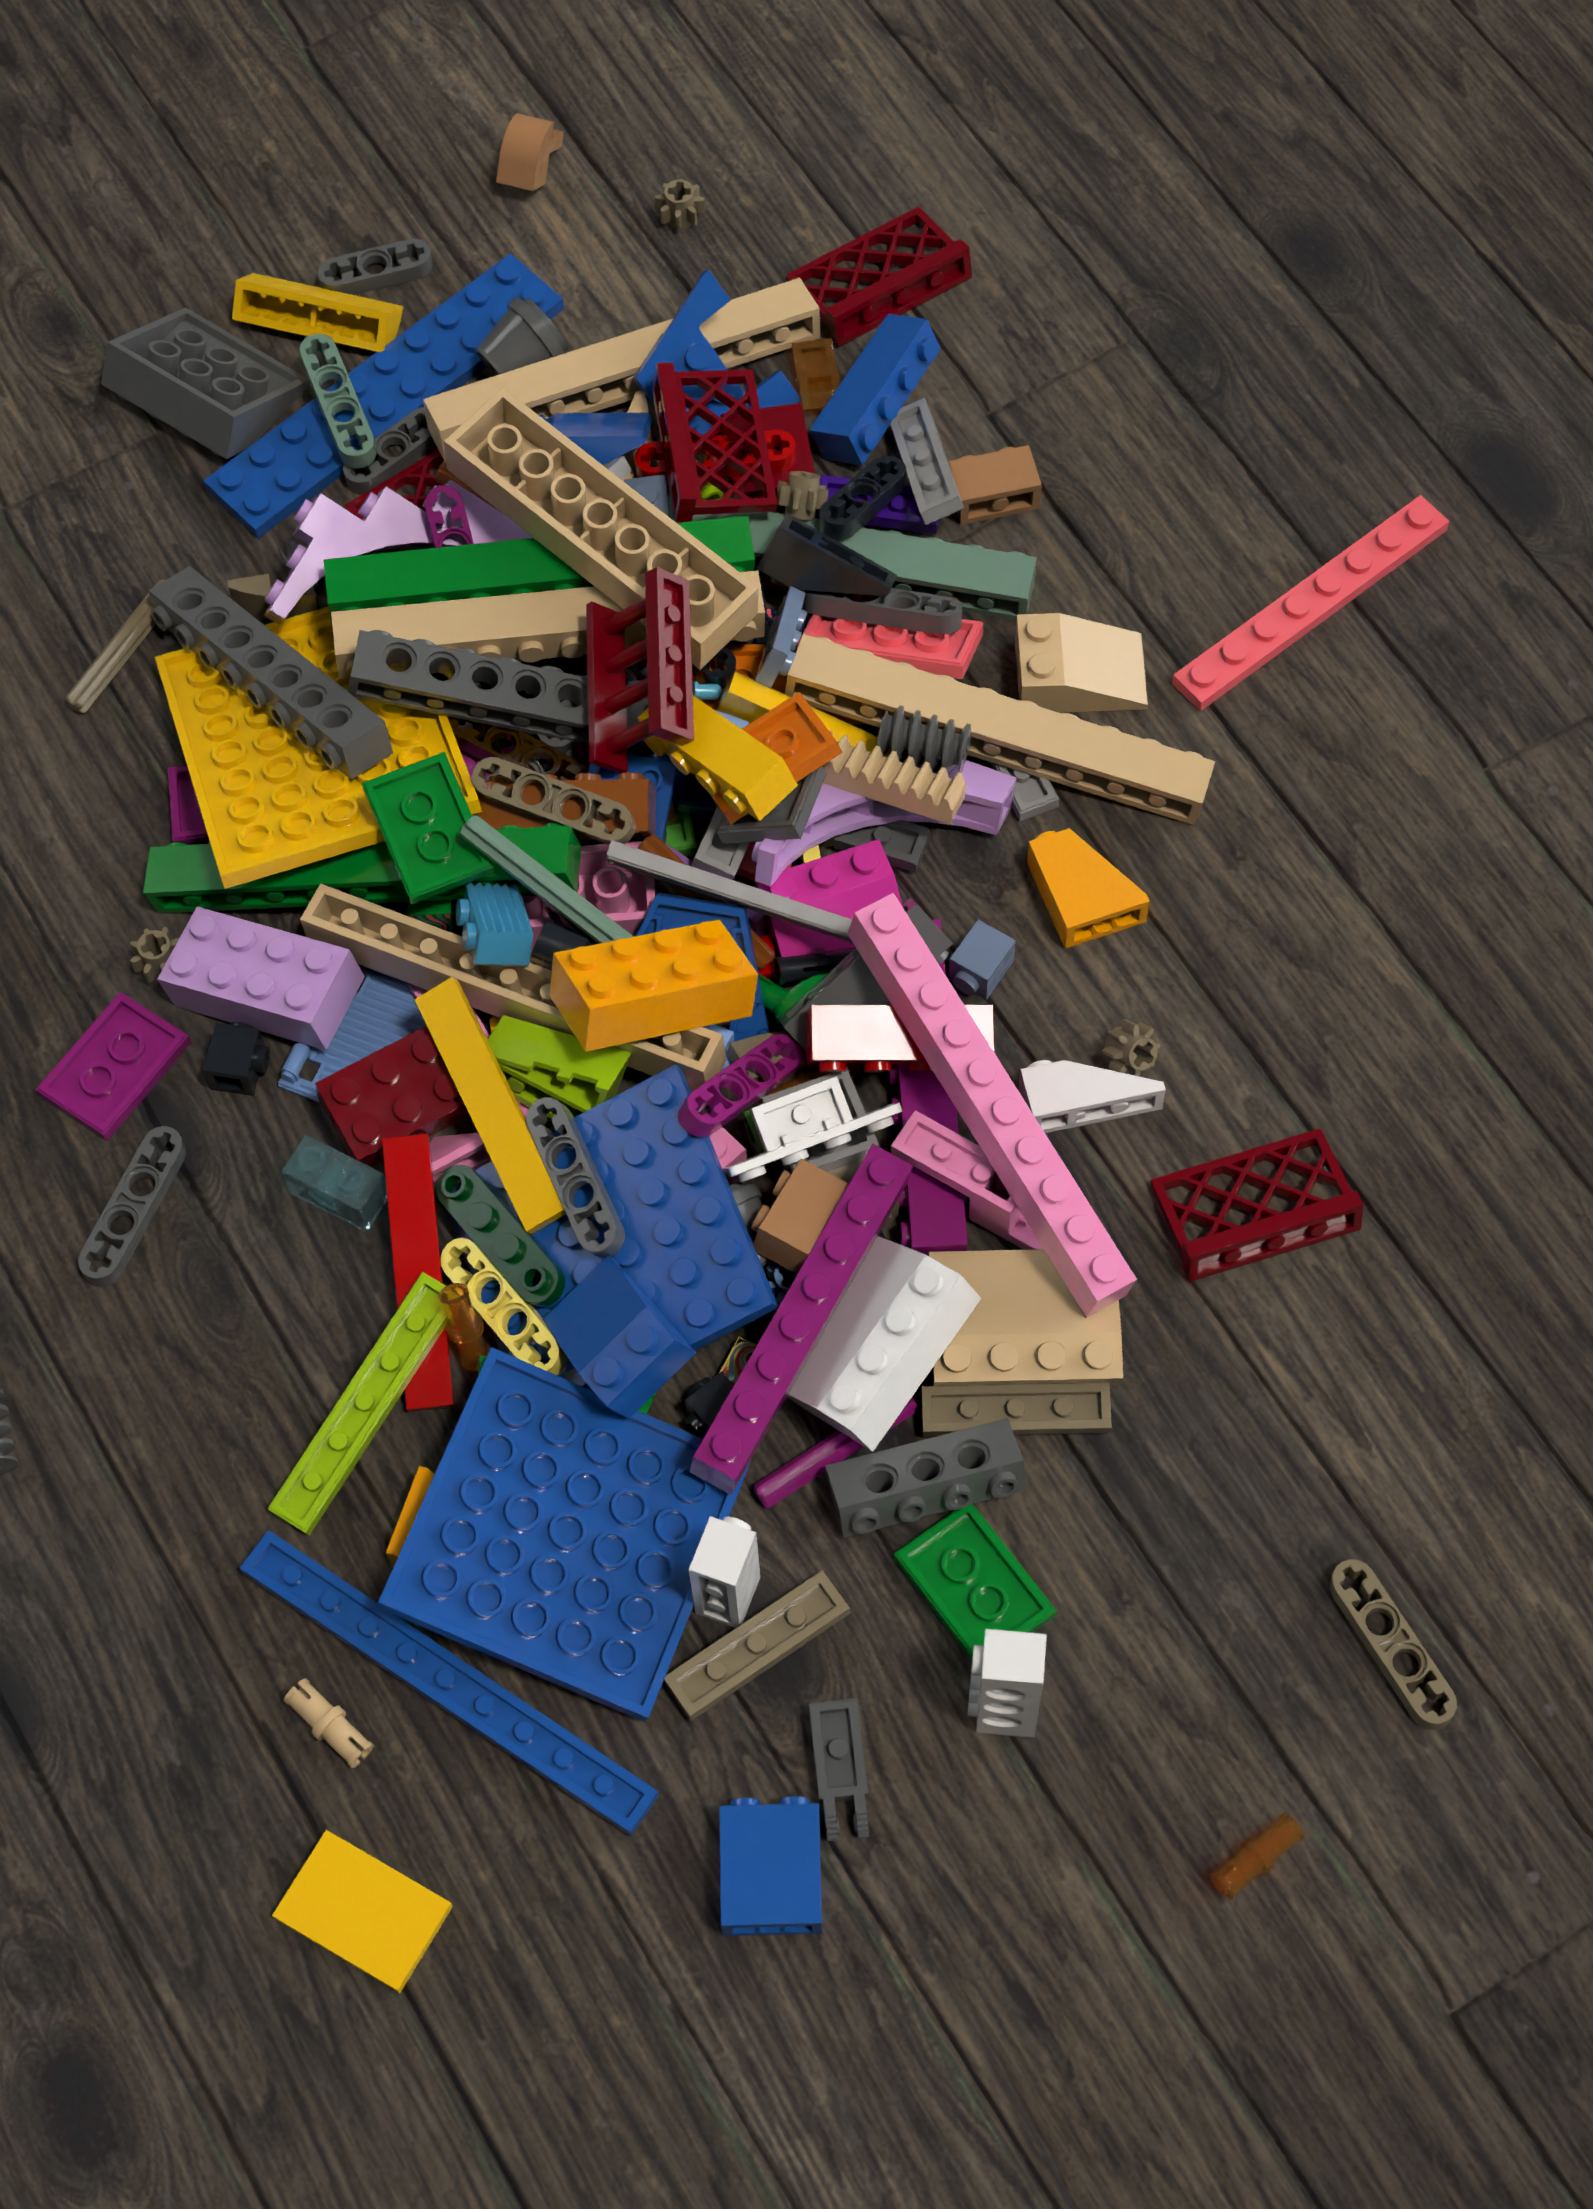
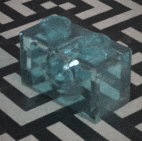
(335, 1183)

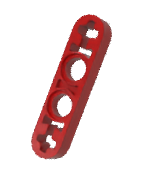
(774, 439)

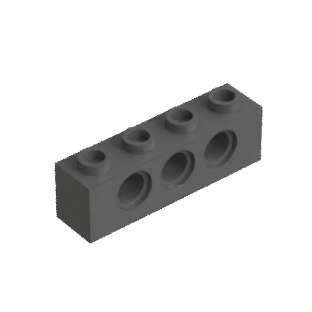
(926, 1477)

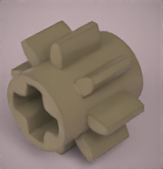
(680, 204)
(801, 494)
(146, 949)
(1131, 1048)

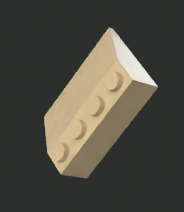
(1026, 1326)

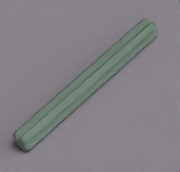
(541, 881)

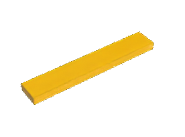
(490, 1104)

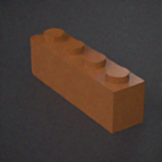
(629, 789)

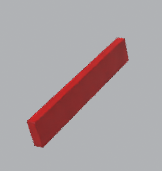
(417, 1251)

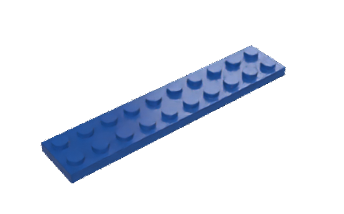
(425, 360)

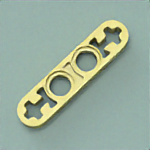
(501, 1310)

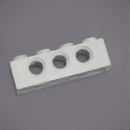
(1007, 1682)

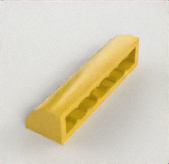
(315, 310)
(751, 700)

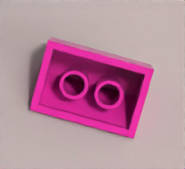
(834, 884)

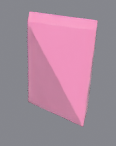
(457, 1150)

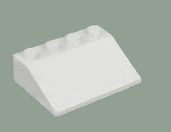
(883, 1341)

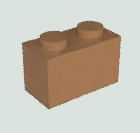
(996, 484)
(798, 1215)

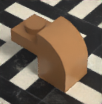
(527, 152)

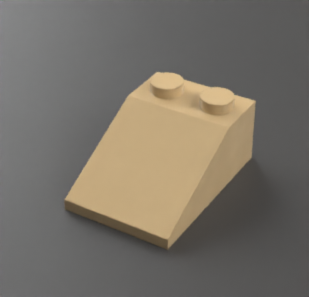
(1078, 664)

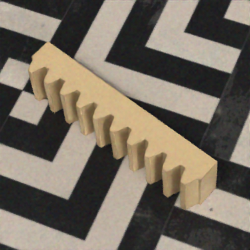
(896, 782)

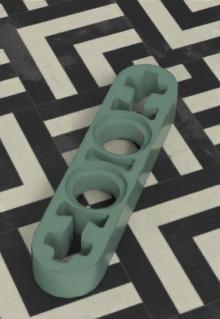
(335, 401)

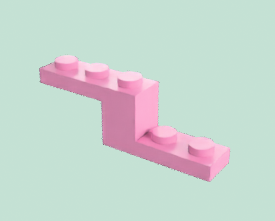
(967, 1170)

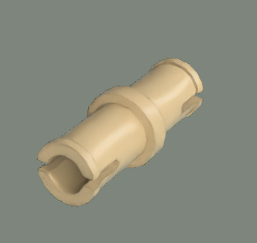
(328, 1723)

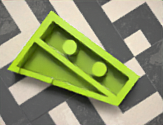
(554, 1065)

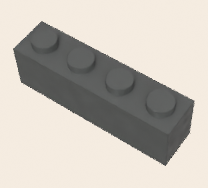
(853, 981)

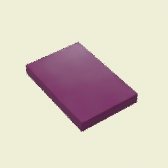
(113, 1066)

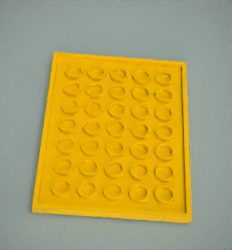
(264, 792)

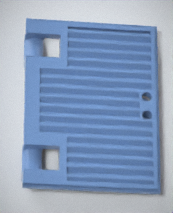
(376, 1018)

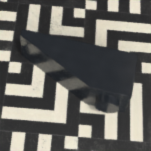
(816, 562)

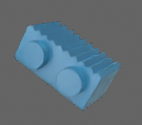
(495, 925)

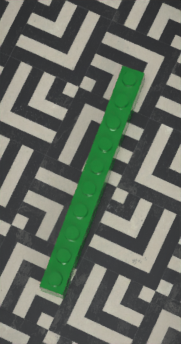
(491, 569)
(188, 876)

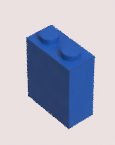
(770, 1868)

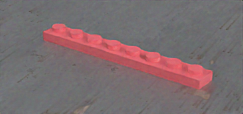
(1309, 603)

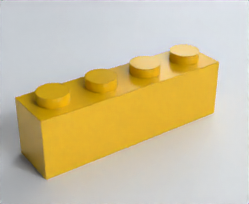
(729, 762)

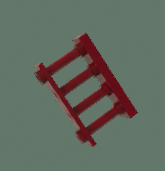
(668, 671)

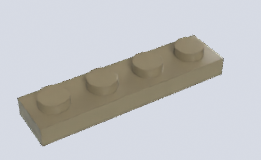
(1029, 1408)
(756, 1645)

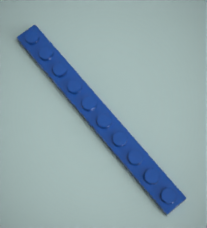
(450, 1683)

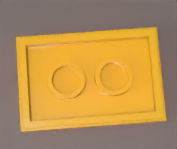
(362, 1911)

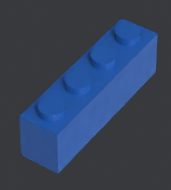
(875, 389)

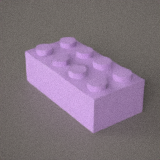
(261, 977)

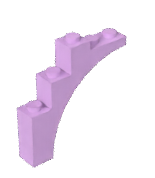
(387, 526)
(839, 811)

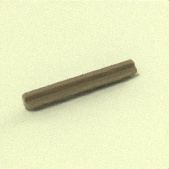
(112, 657)

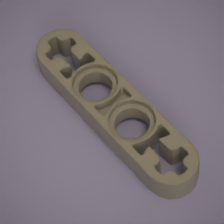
(555, 797)
(1399, 1640)

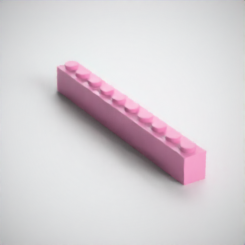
(991, 1105)

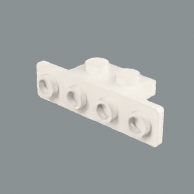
(803, 1120)

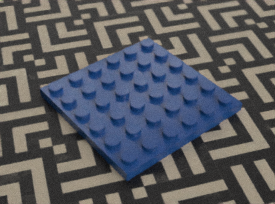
(677, 1216)
(559, 1536)

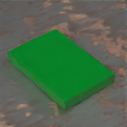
(421, 824)
(973, 1580)

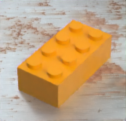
(652, 985)

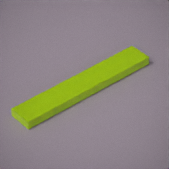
(362, 1407)

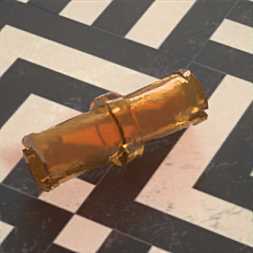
(463, 1324)
(1257, 1856)

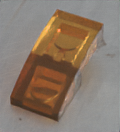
(815, 373)

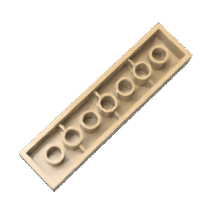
(594, 518)

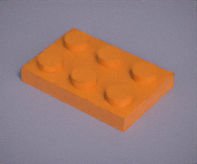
(793, 734)

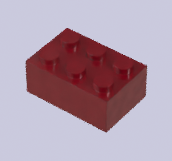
(391, 1095)

